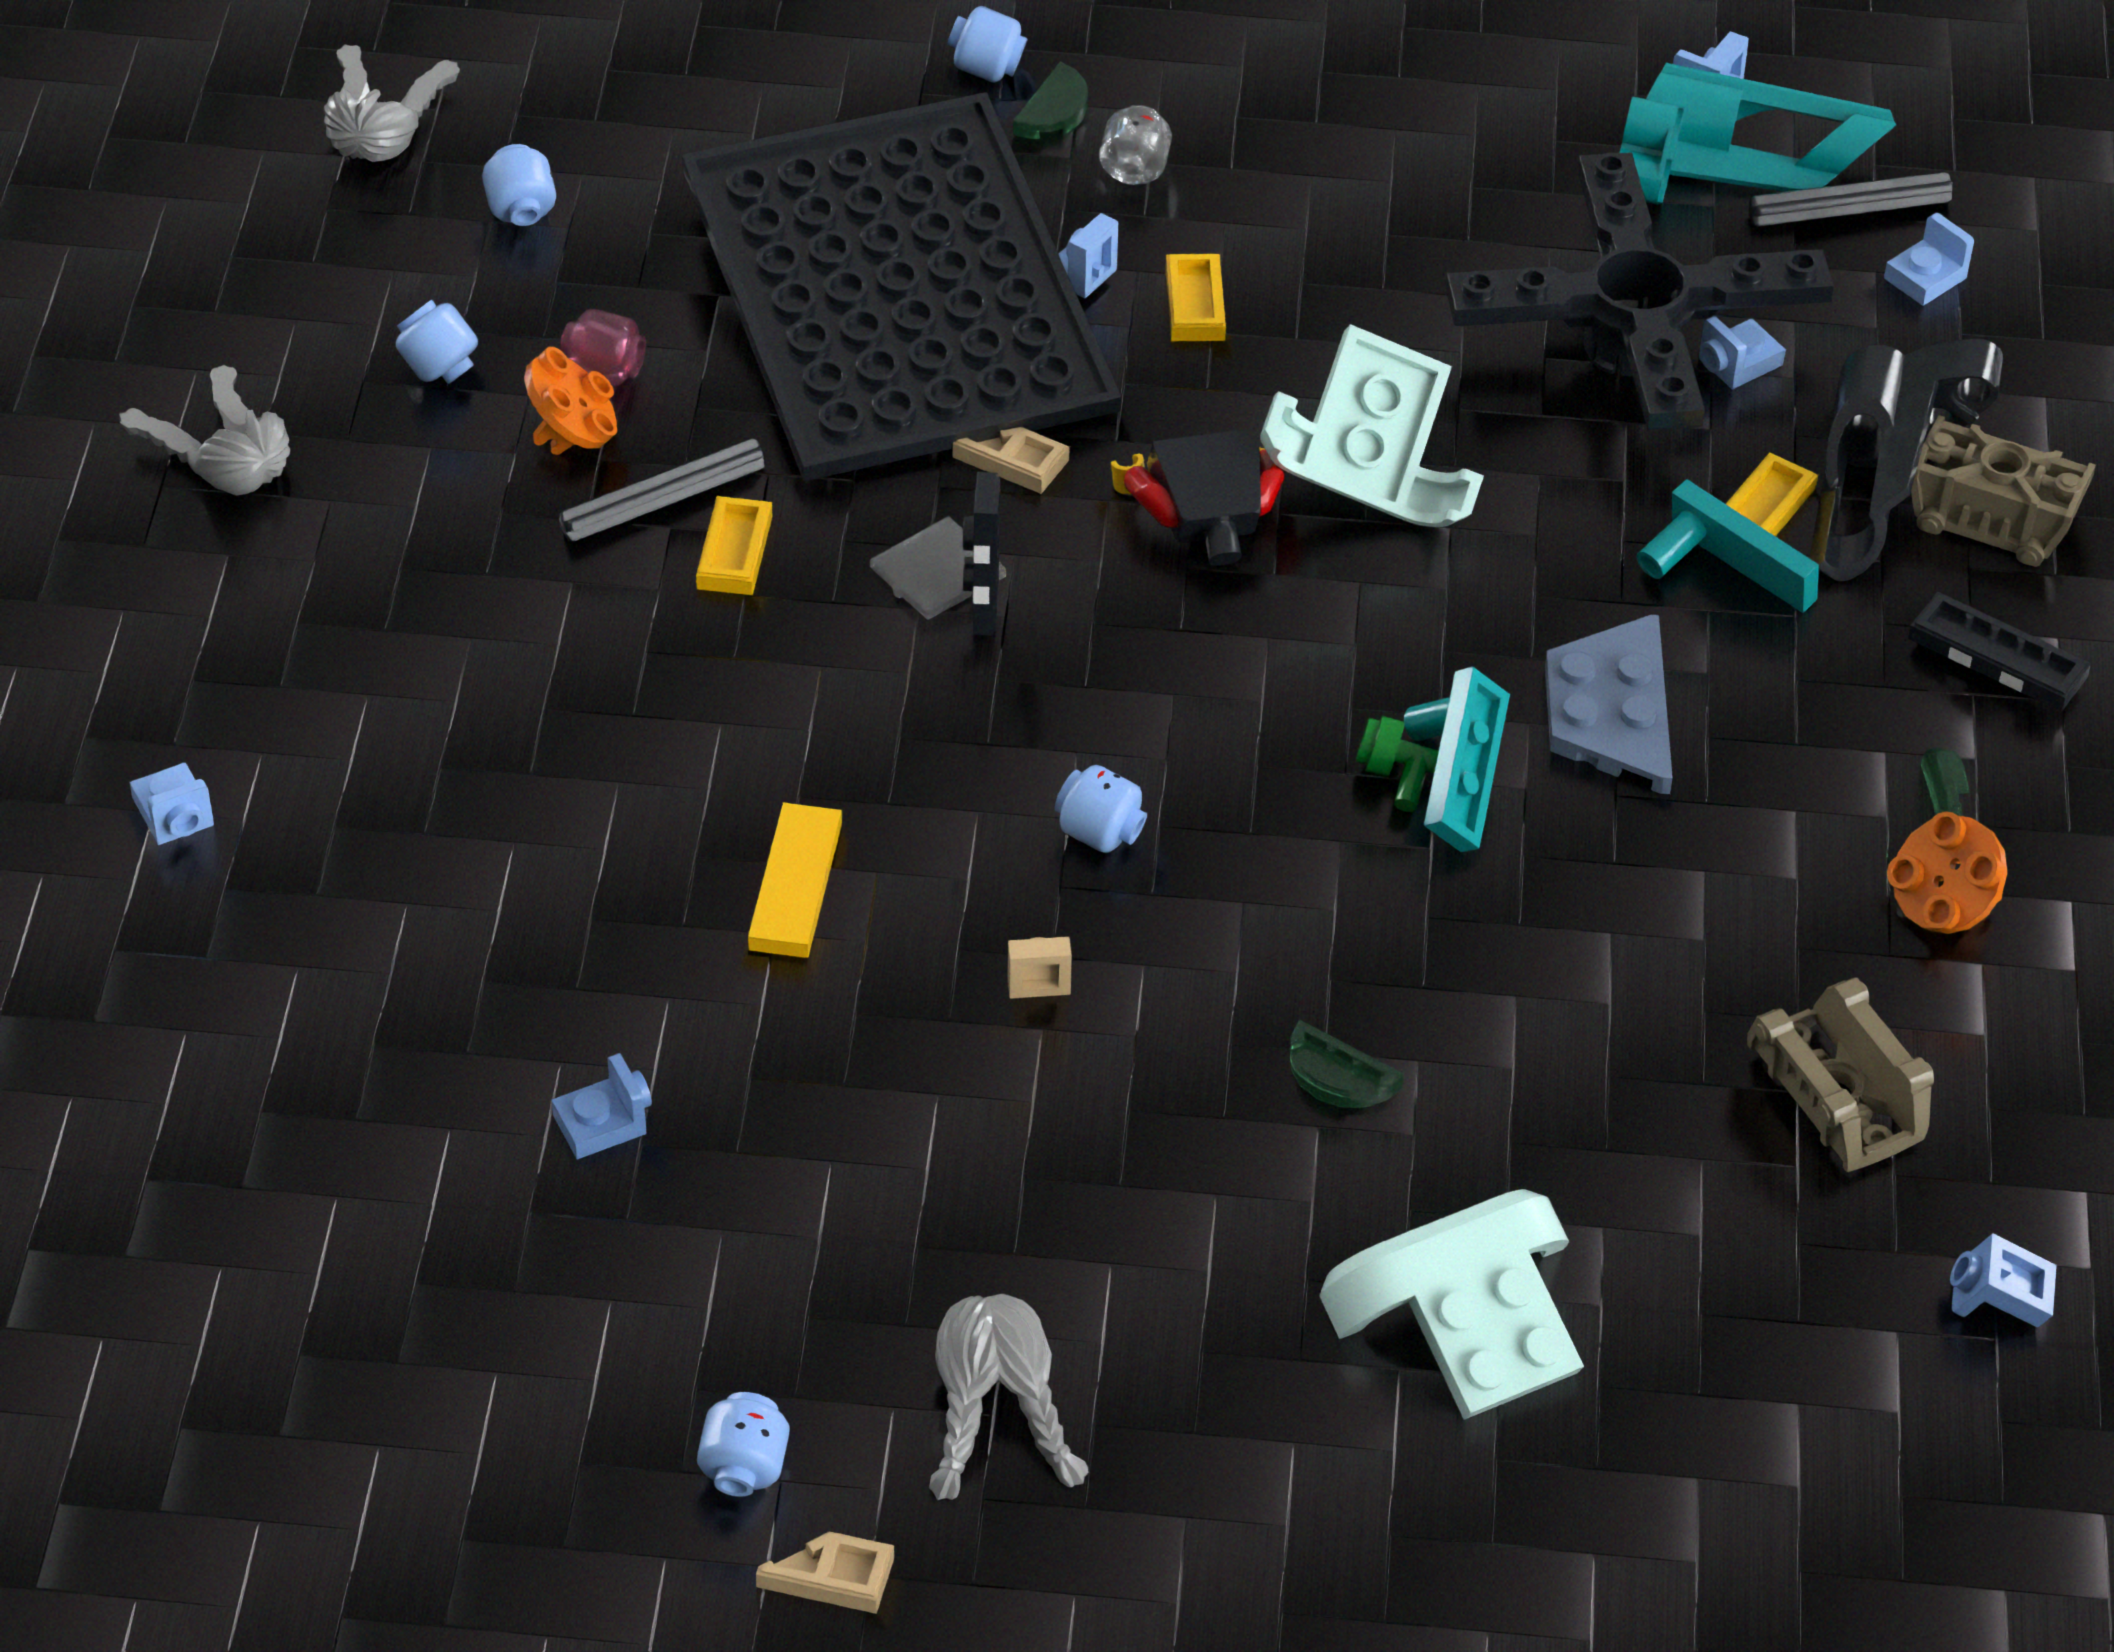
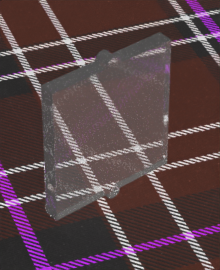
(928, 568)

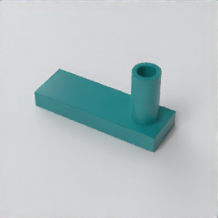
(1735, 540)
(1467, 755)

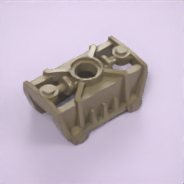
(1997, 491)
(1866, 1061)

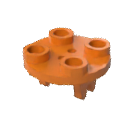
(570, 402)
(1931, 857)

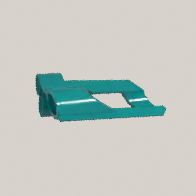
(1690, 125)

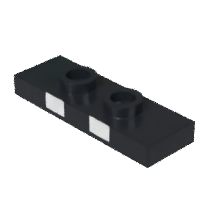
(982, 536)
(1999, 651)

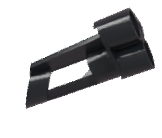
(1881, 421)

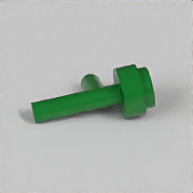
(1383, 745)

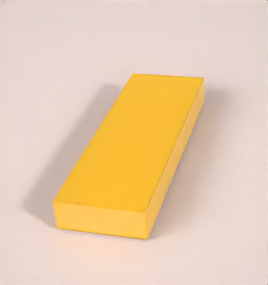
(795, 880)

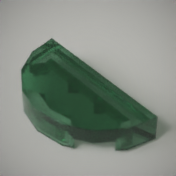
(1055, 105)
(1945, 779)
(1339, 1072)

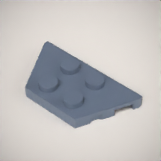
(1612, 702)

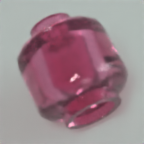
(605, 345)

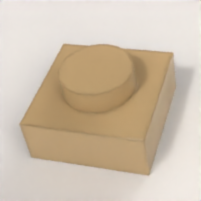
(1039, 967)

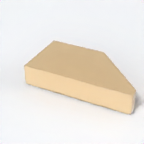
(1016, 456)
(833, 1571)

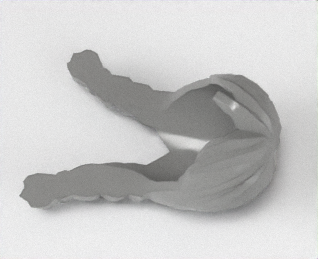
(373, 128)
(235, 457)
(974, 1349)

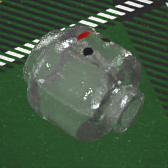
(1137, 143)

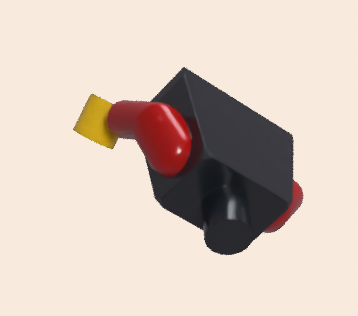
(1205, 488)

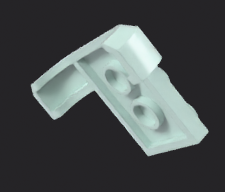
(1373, 433)
(1471, 1296)

